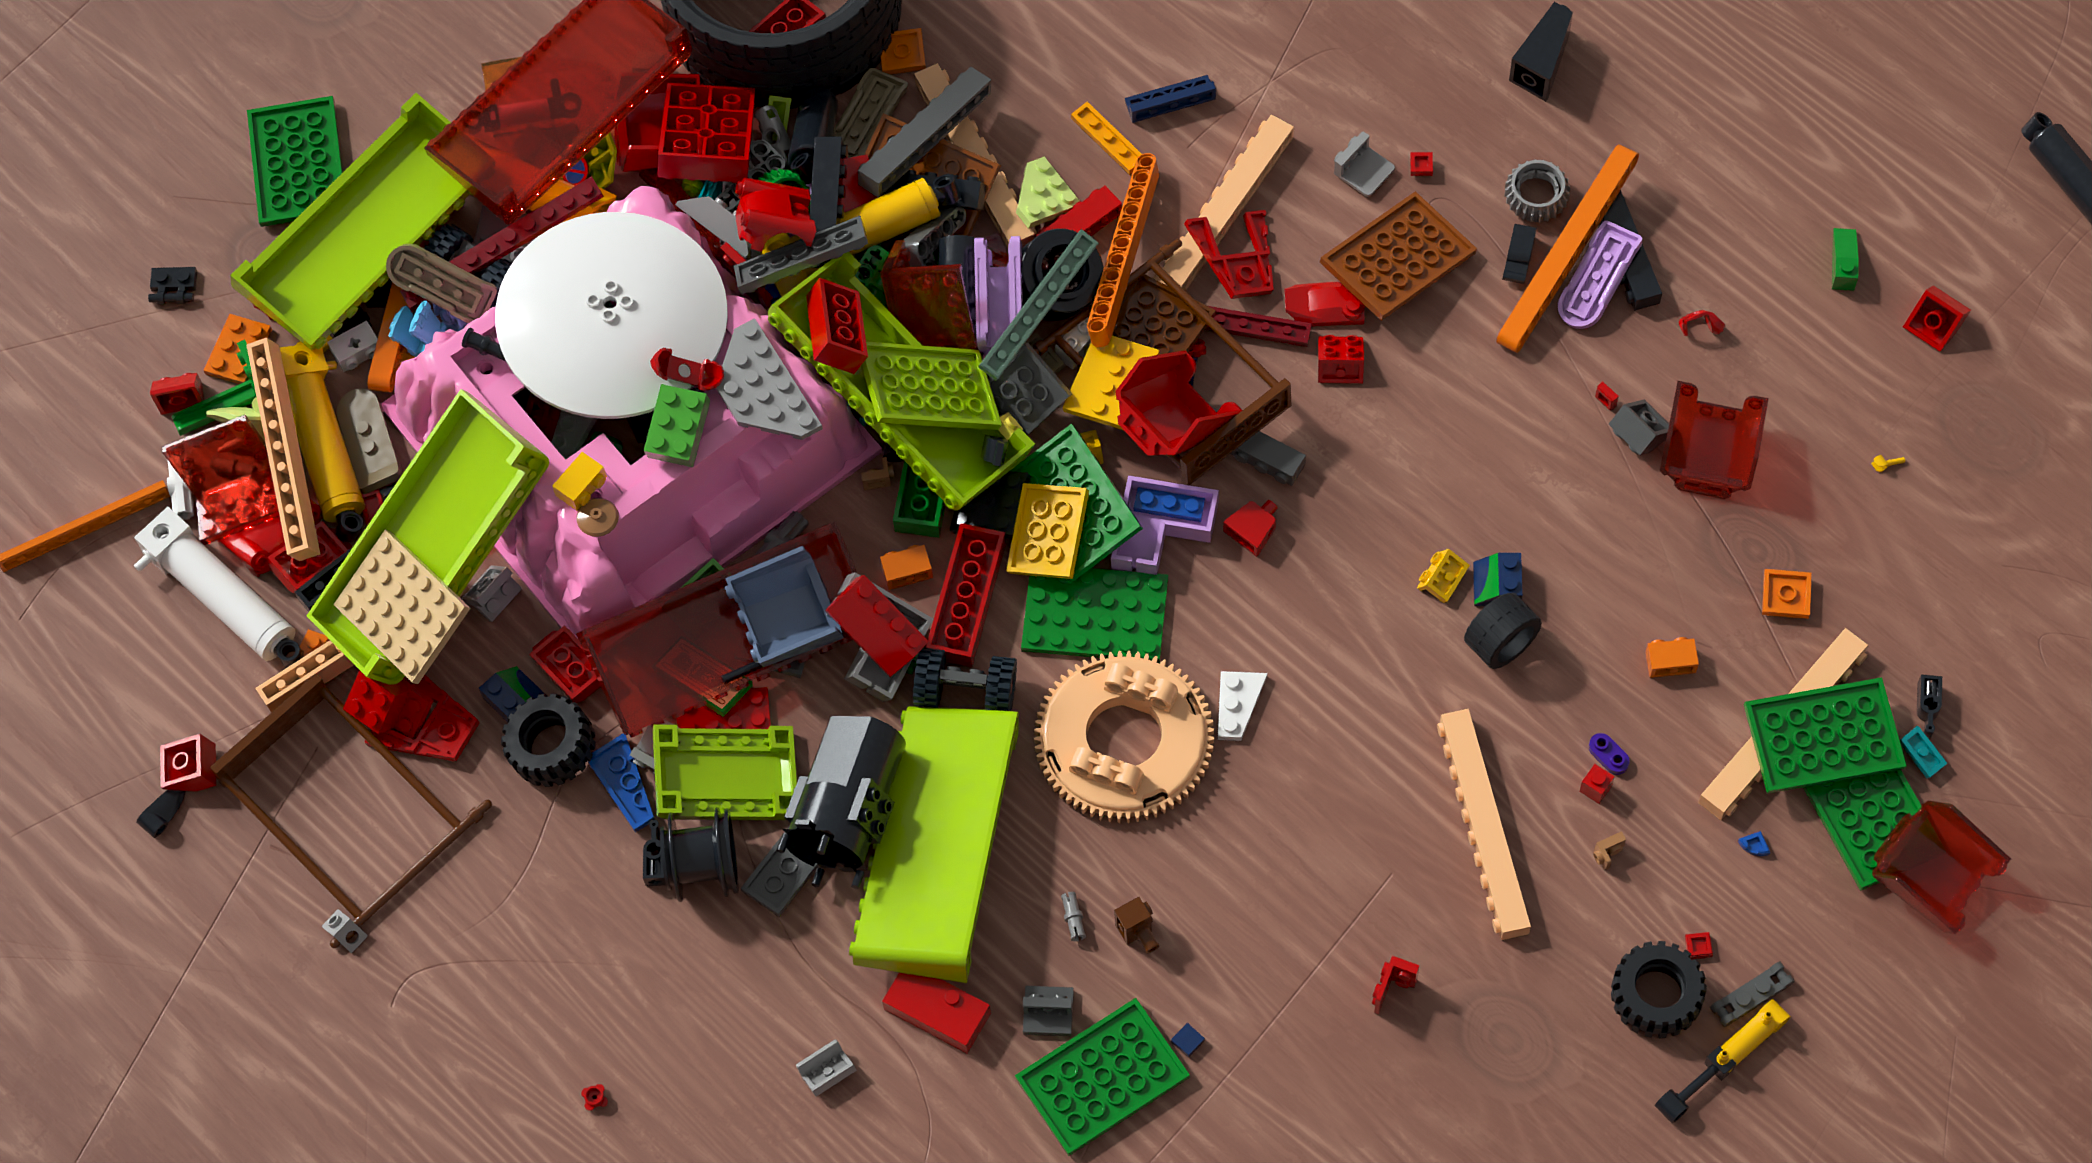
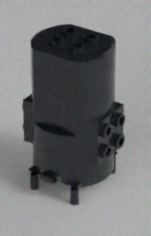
(845, 796)

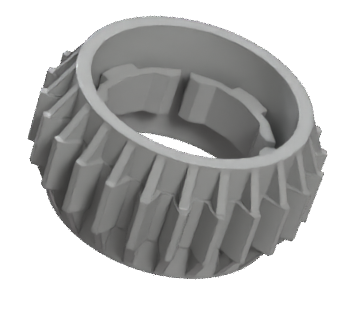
(1542, 170)

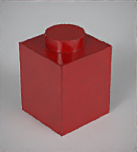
(1597, 783)

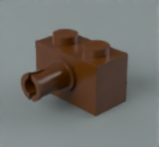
(1135, 923)

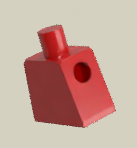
(1252, 525)

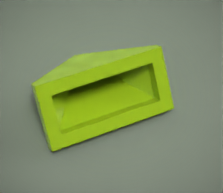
(782, 105)

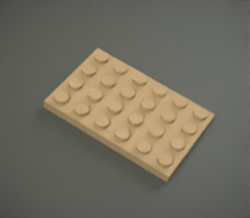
(401, 606)

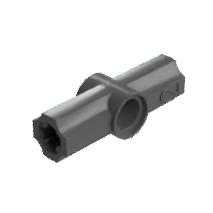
(788, 530)

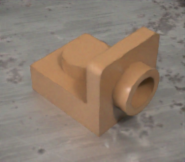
(878, 478)
(1610, 845)

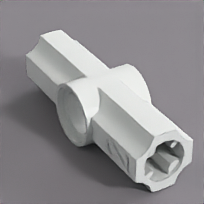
(181, 495)

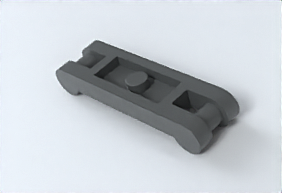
(1752, 994)

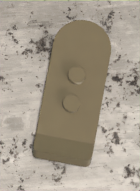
(874, 95)
(440, 282)
(368, 440)

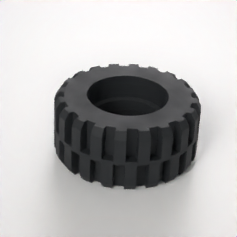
(534, 718)
(1668, 961)

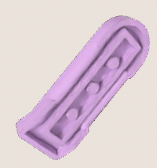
(1598, 275)

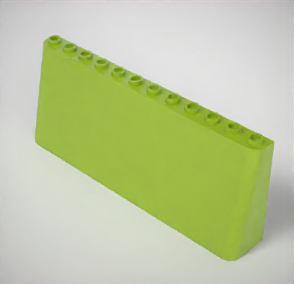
(342, 240)
(941, 456)
(444, 510)
(936, 843)

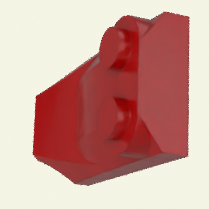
(1323, 304)
(296, 573)
(566, 664)

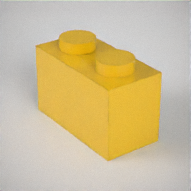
(579, 481)

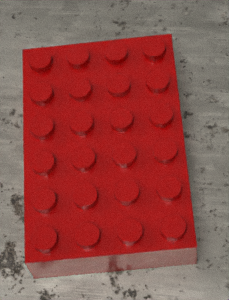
(706, 132)

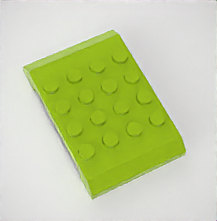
(724, 769)

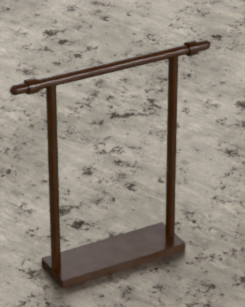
(1236, 430)
(272, 729)

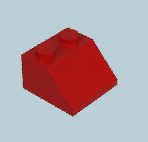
(1936, 318)
(177, 392)
(187, 764)

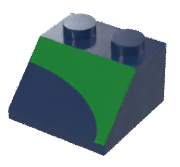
(1497, 576)
(508, 690)

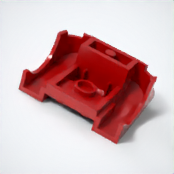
(772, 210)
(259, 542)

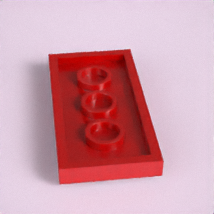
(748, 713)

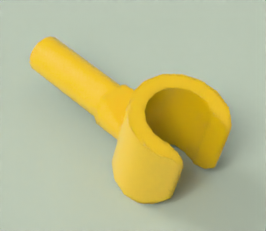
(1881, 464)

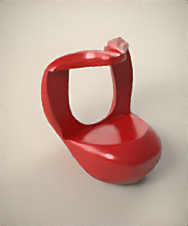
(1714, 324)

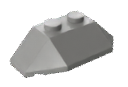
(718, 220)

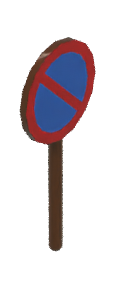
(577, 173)

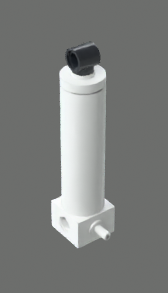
(175, 550)

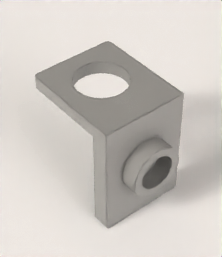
(339, 925)

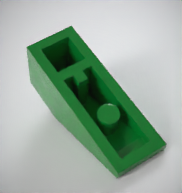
(1844, 259)

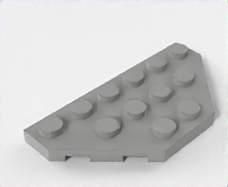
(761, 388)

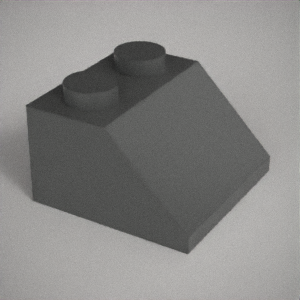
(1640, 426)

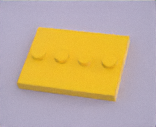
(1100, 377)
(1047, 531)

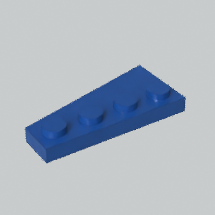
(622, 781)

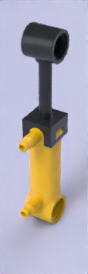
(1725, 1058)

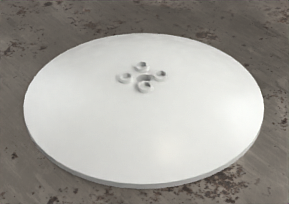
(596, 356)

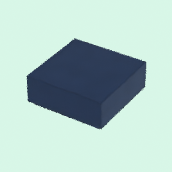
(1187, 1040)

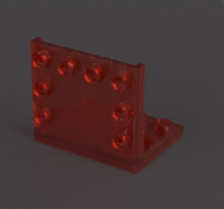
(928, 300)
(228, 476)

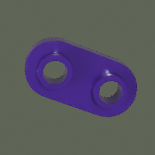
(1607, 753)

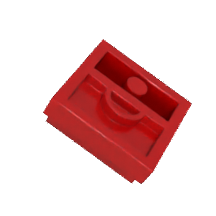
(388, 706)

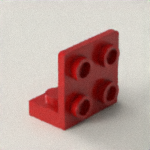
(1340, 359)
(1398, 970)

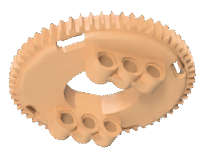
(1109, 784)

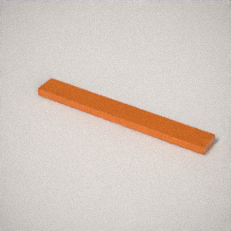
(83, 525)

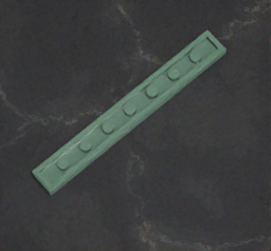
(1038, 305)

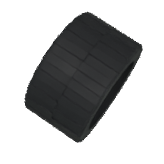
(1502, 630)

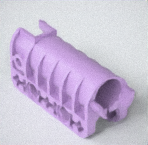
(997, 292)

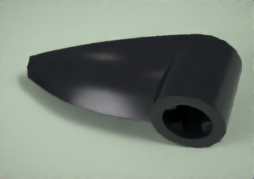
(160, 812)

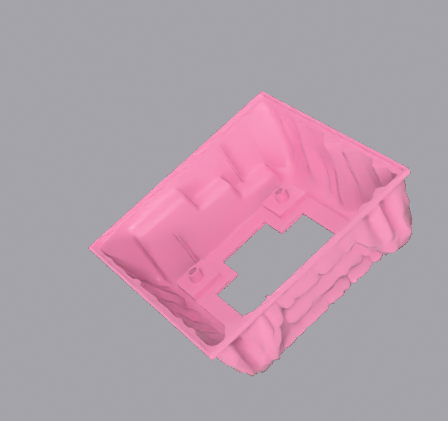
(668, 512)

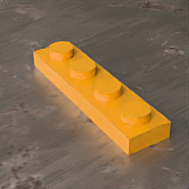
(1106, 136)

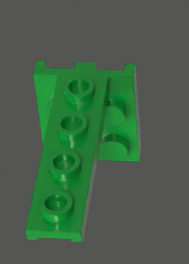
(237, 396)

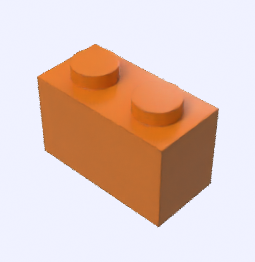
(906, 566)
(1671, 657)

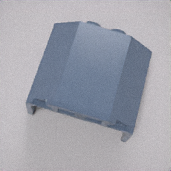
(783, 607)

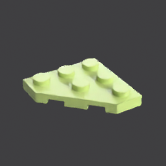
(1043, 194)

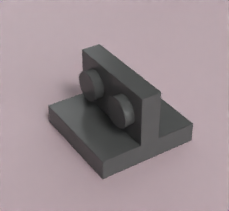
(1048, 1011)

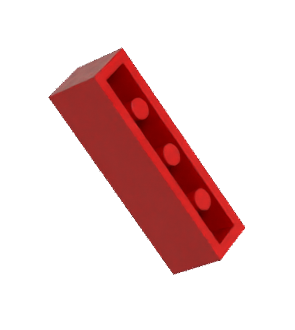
(1090, 214)

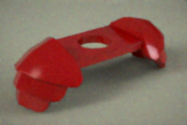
(667, 368)

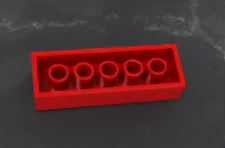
(967, 593)

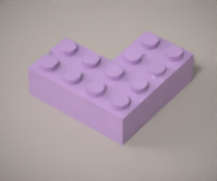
(1145, 548)

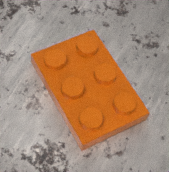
(223, 360)

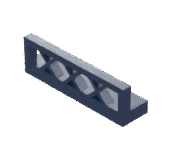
(1170, 102)

